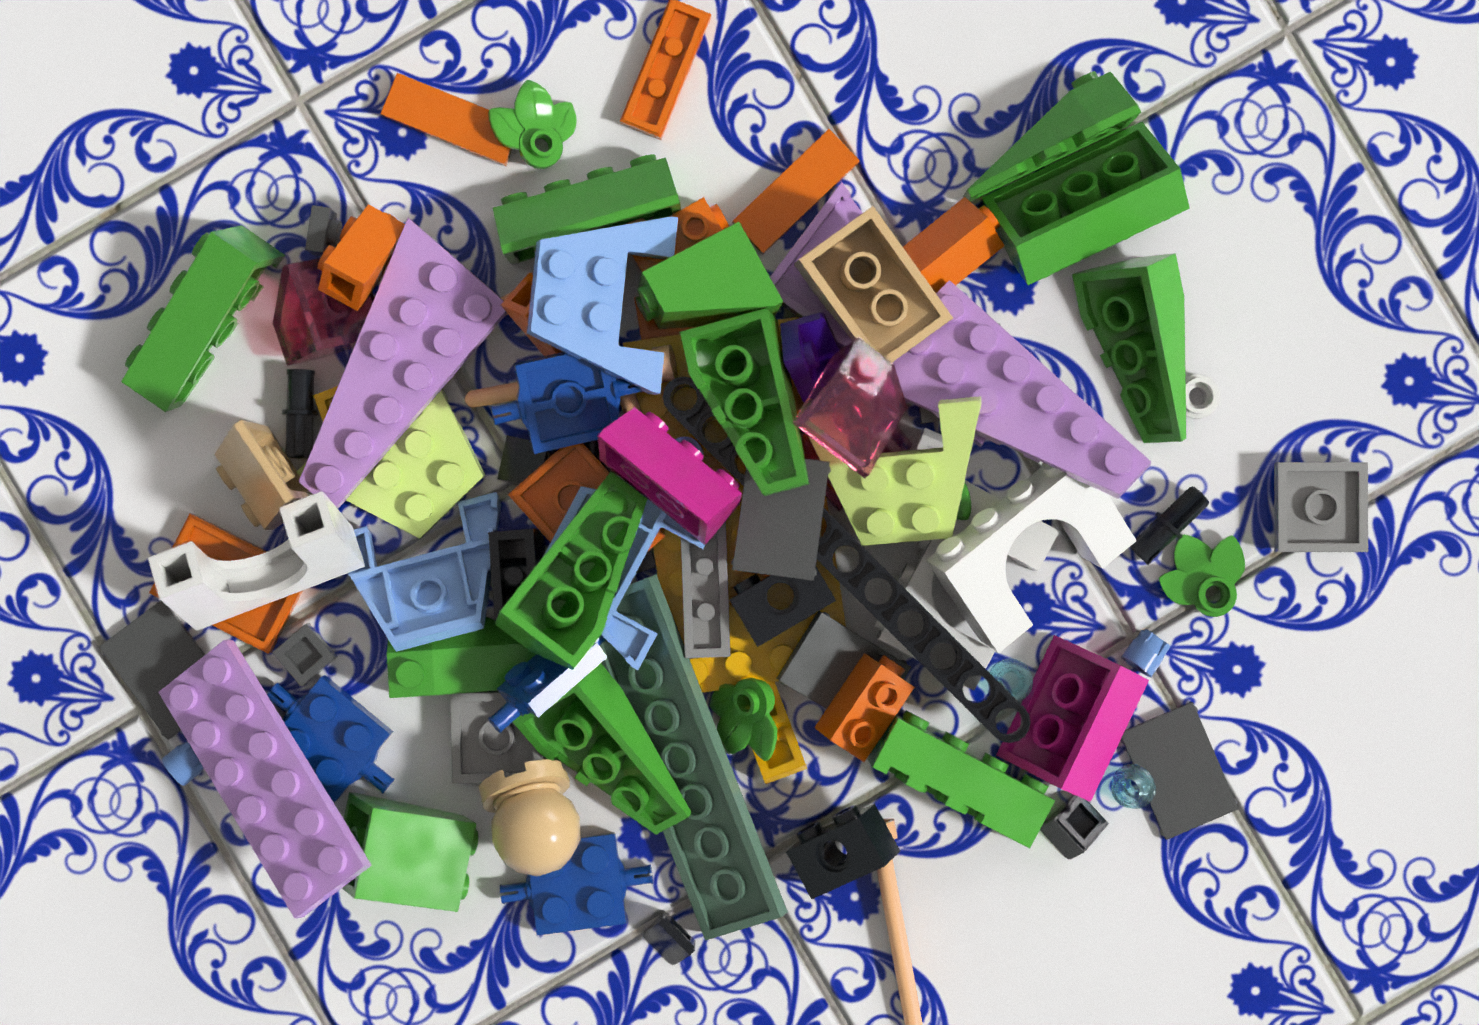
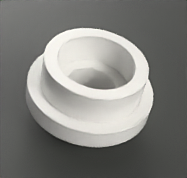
(1211, 396)

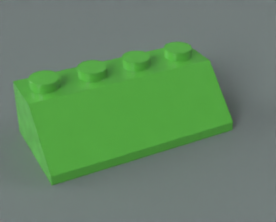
(1087, 202)
(590, 205)

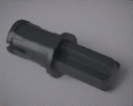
(299, 413)
(1169, 524)

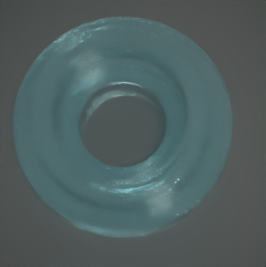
(1023, 673)
(1125, 793)

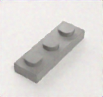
(706, 597)

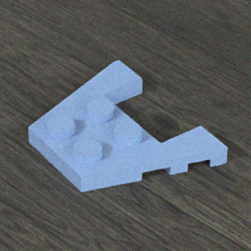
(581, 296)
(436, 591)
(624, 634)

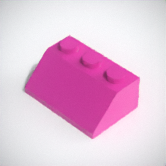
(669, 473)
(1075, 716)

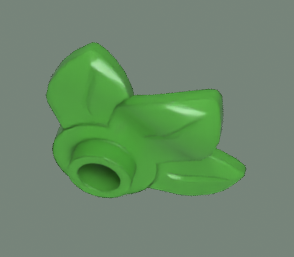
(534, 119)
(1201, 568)
(746, 717)

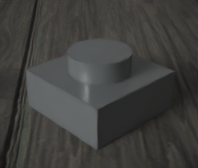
(322, 230)
(305, 654)

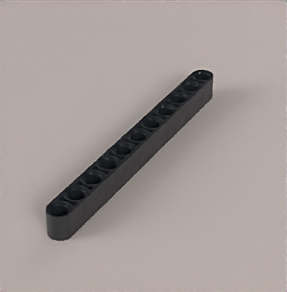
(868, 568)

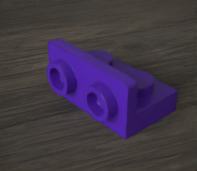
(807, 349)

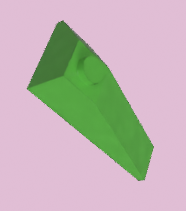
(1081, 118)
(1141, 328)
(750, 394)
(571, 589)
(455, 664)
(607, 745)

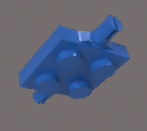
(563, 401)
(540, 683)
(335, 735)
(583, 892)

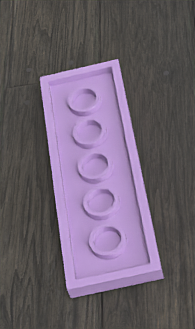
(264, 779)

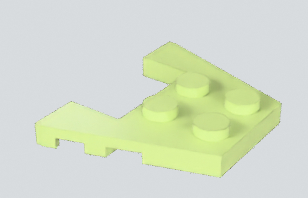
(421, 472)
(912, 491)

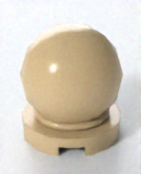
(532, 821)

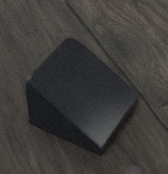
(519, 460)
(1074, 826)
(670, 939)

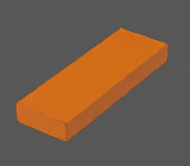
(665, 68)
(443, 118)
(796, 191)

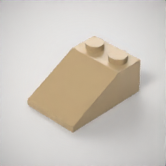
(873, 287)
(260, 471)

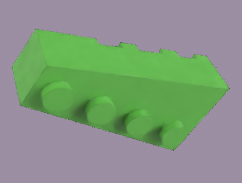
(199, 315)
(961, 779)

